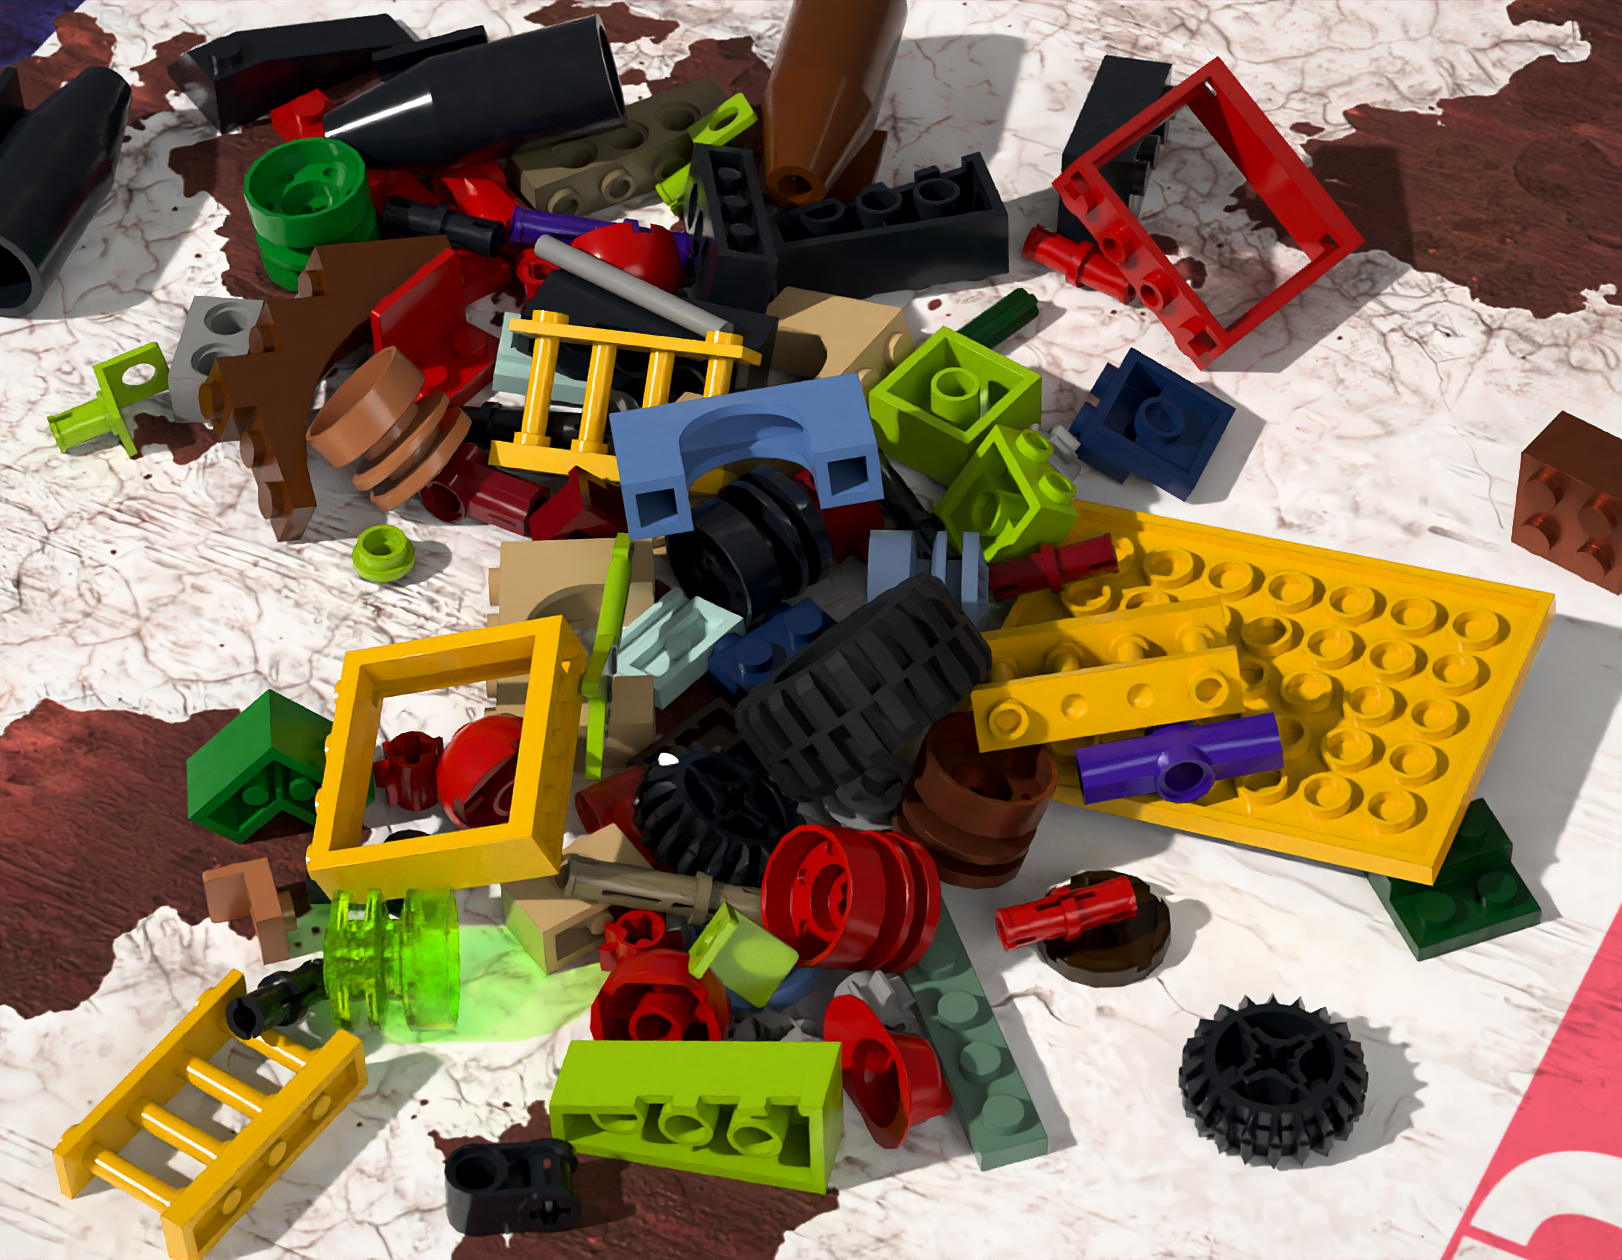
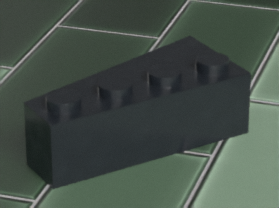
(1116, 96)

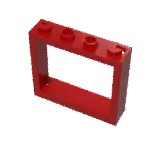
(1266, 164)

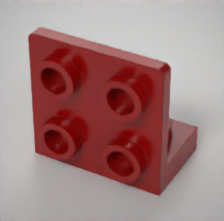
(431, 328)

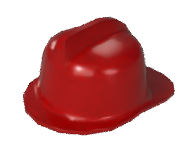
(885, 1072)

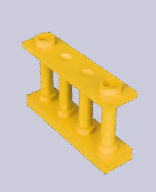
(531, 448)
(1106, 674)
(238, 1168)

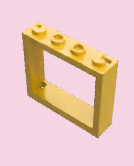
(541, 792)

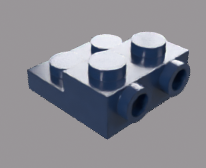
(1150, 425)
(745, 661)

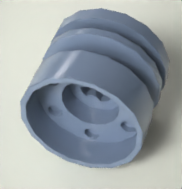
(895, 559)

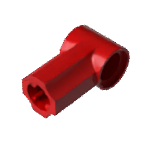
(480, 193)

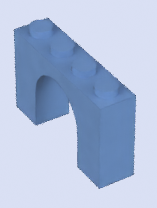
(805, 422)

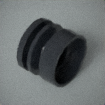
(752, 545)

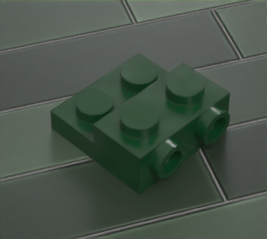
(1472, 898)

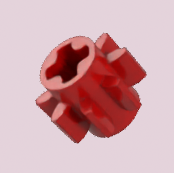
(410, 770)
(635, 933)

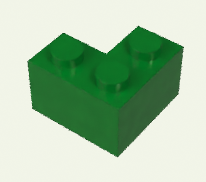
(258, 766)

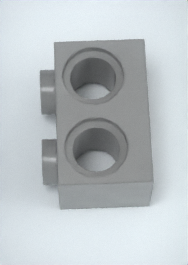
(211, 330)

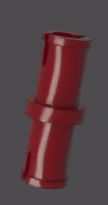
(1053, 567)

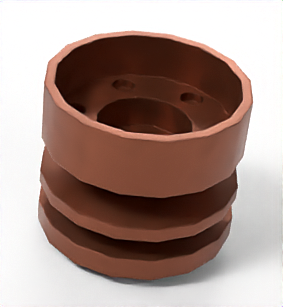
(973, 806)

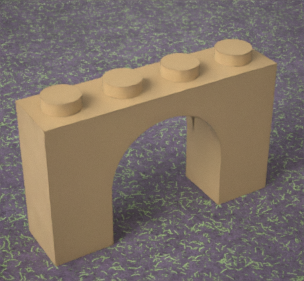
(827, 338)
(569, 581)

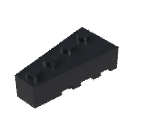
(896, 237)
(599, 308)

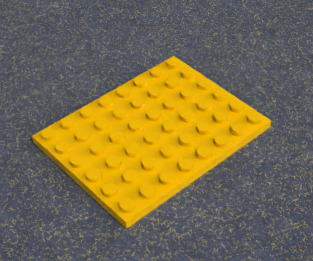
(1373, 667)

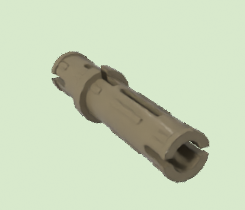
(656, 890)

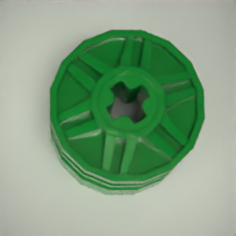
(307, 198)

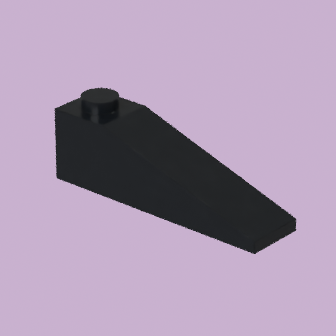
(264, 68)

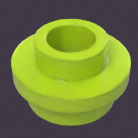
(383, 554)

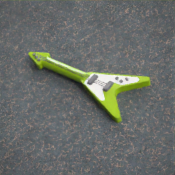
(603, 661)

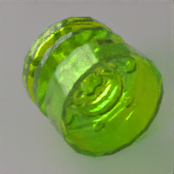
(394, 959)

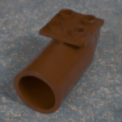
(828, 99)

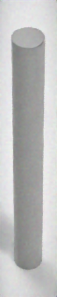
(629, 287)

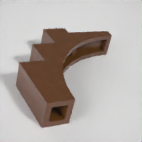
(293, 347)

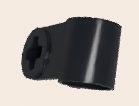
(506, 1187)

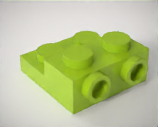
(1009, 497)

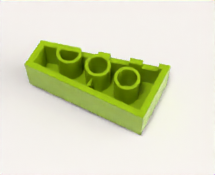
(706, 1107)

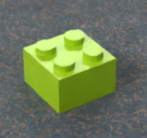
(948, 401)

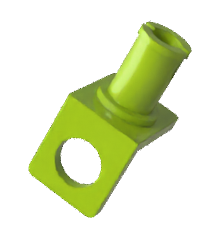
(703, 132)
(105, 412)
(742, 955)

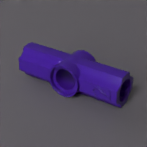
(1179, 759)

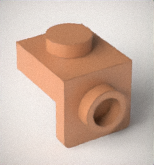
(250, 891)

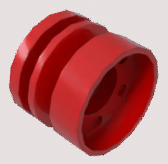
(852, 898)

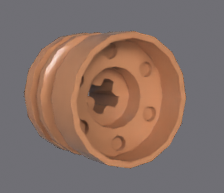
(400, 439)

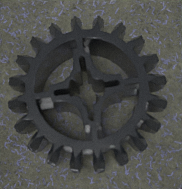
(712, 814)
(1269, 1099)

